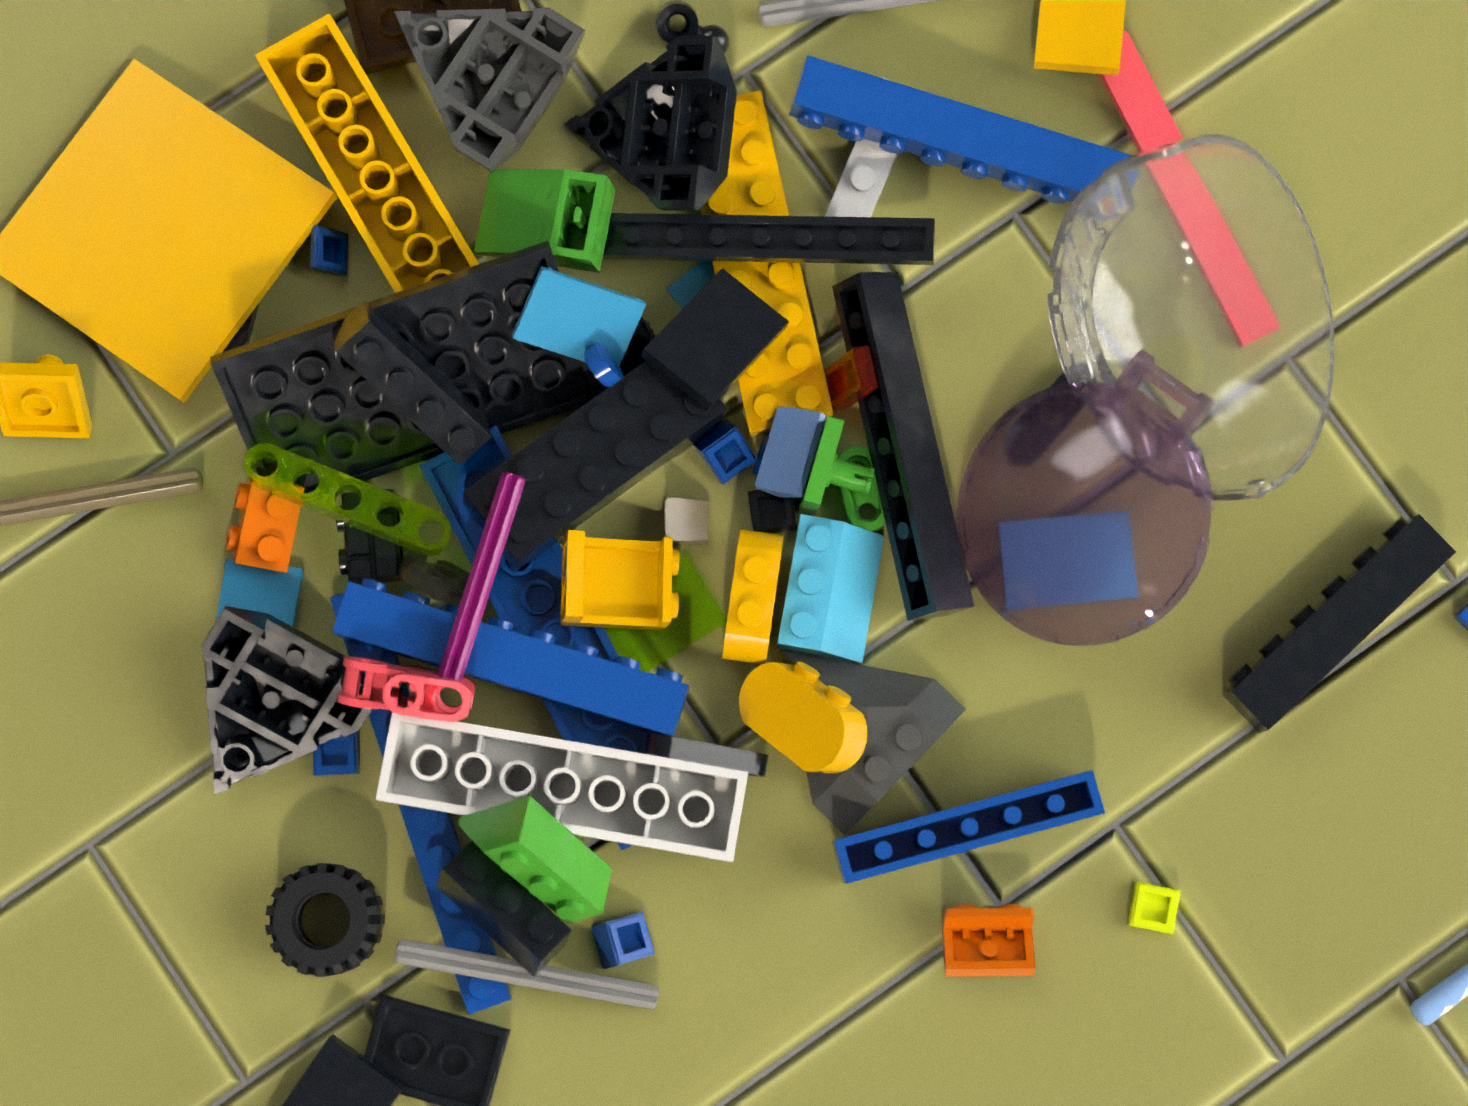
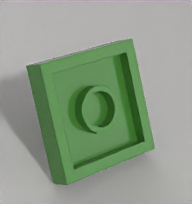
(830, 470)

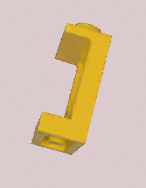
(618, 582)

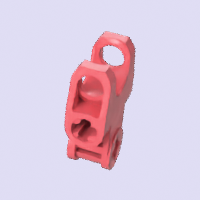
(383, 691)

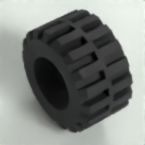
(287, 913)

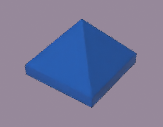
(329, 250)

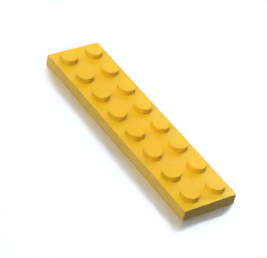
(791, 367)

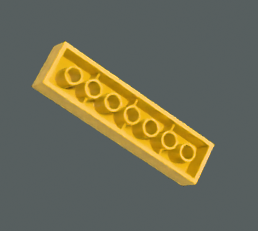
(364, 156)

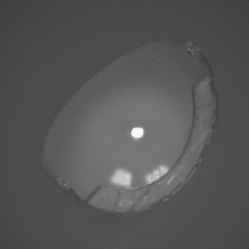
(1217, 280)

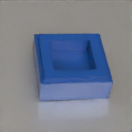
(337, 756)

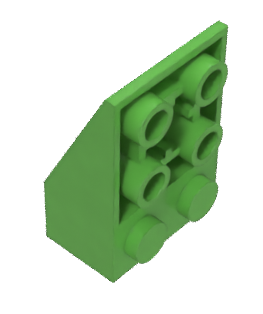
(551, 206)

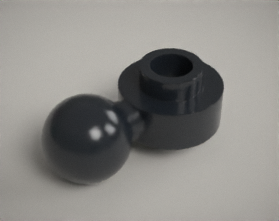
(690, 27)

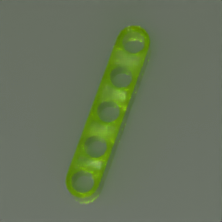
(333, 483)

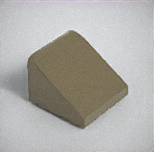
(686, 520)

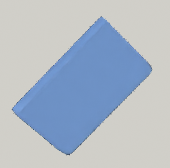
(790, 452)

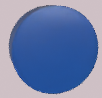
(603, 365)

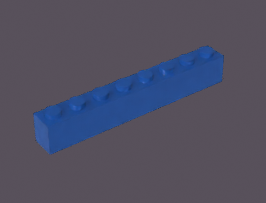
(947, 132)
(515, 660)

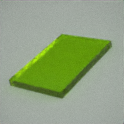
(695, 619)

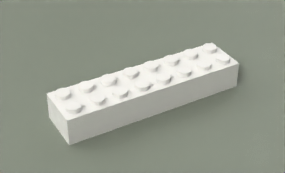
(582, 785)

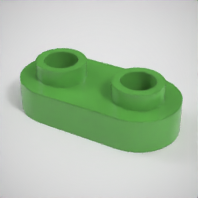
(854, 500)

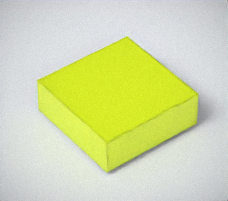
(1154, 907)

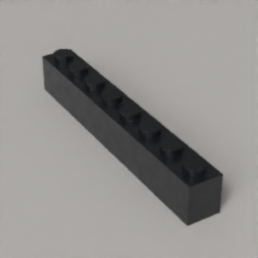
(904, 449)

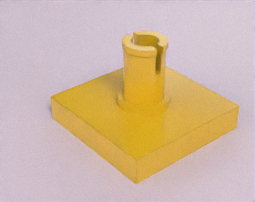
(43, 400)

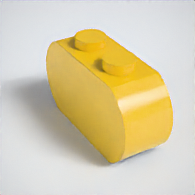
(752, 596)
(803, 717)

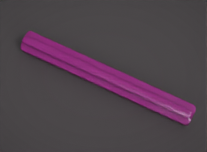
(481, 576)

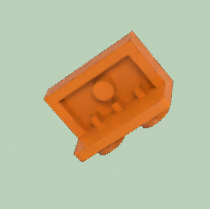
(263, 528)
(988, 941)

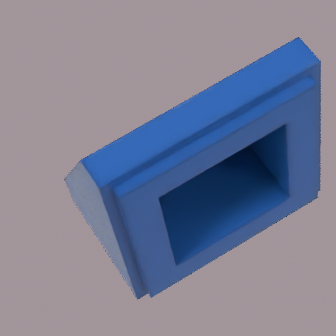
(725, 451)
(622, 940)

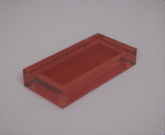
(850, 378)

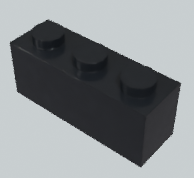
(503, 908)

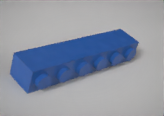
(968, 827)

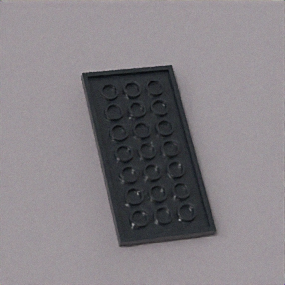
(316, 405)

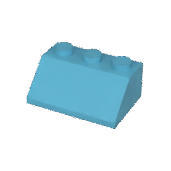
(830, 589)

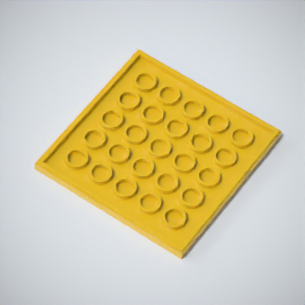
(160, 229)

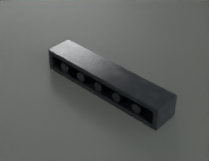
(1338, 622)

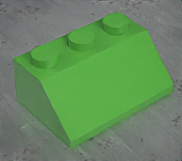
(542, 857)

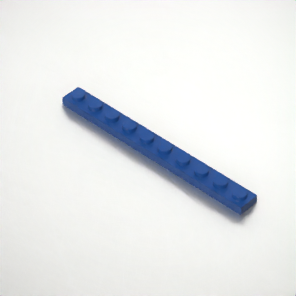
(434, 846)

